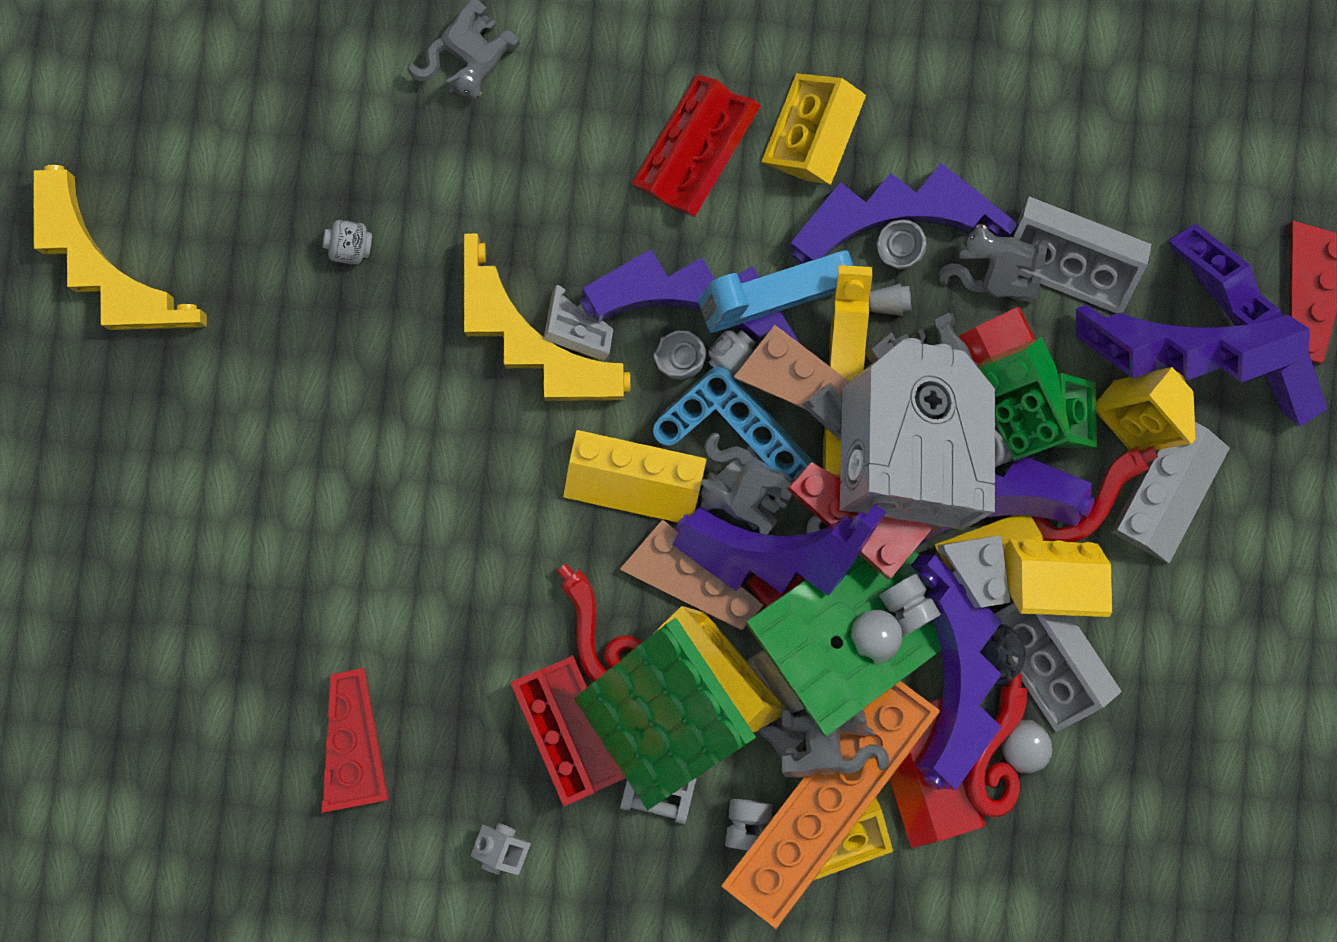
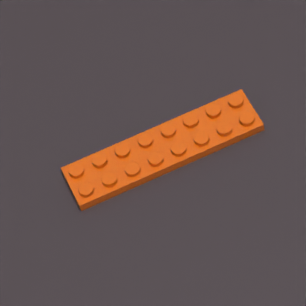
(826, 809)

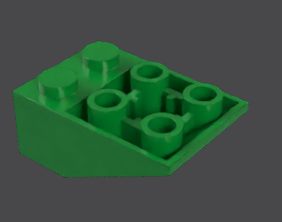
(1027, 398)

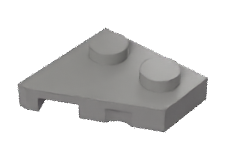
(573, 328)
(980, 569)

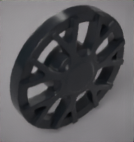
(998, 653)

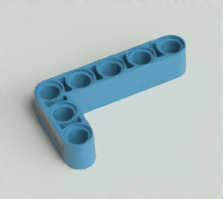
(731, 303)
(743, 424)

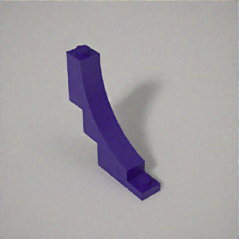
(941, 200)
(645, 284)
(1235, 290)
(1239, 350)
(1037, 491)
(737, 553)
(962, 631)

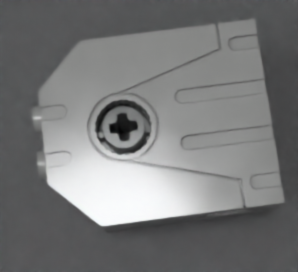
(919, 437)

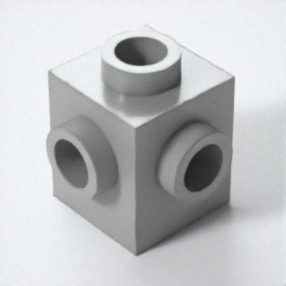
(500, 849)

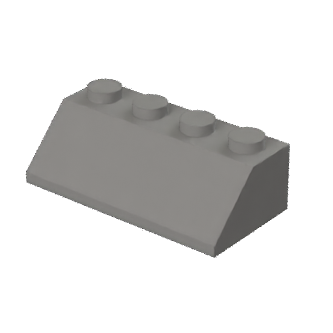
(1083, 255)
(1170, 495)
(1058, 666)

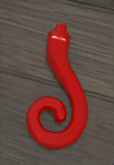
(1120, 471)
(583, 598)
(1009, 714)

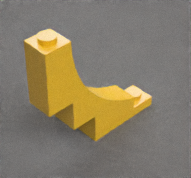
(123, 300)
(493, 314)
(847, 341)

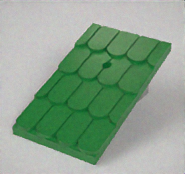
(827, 679)
(663, 715)

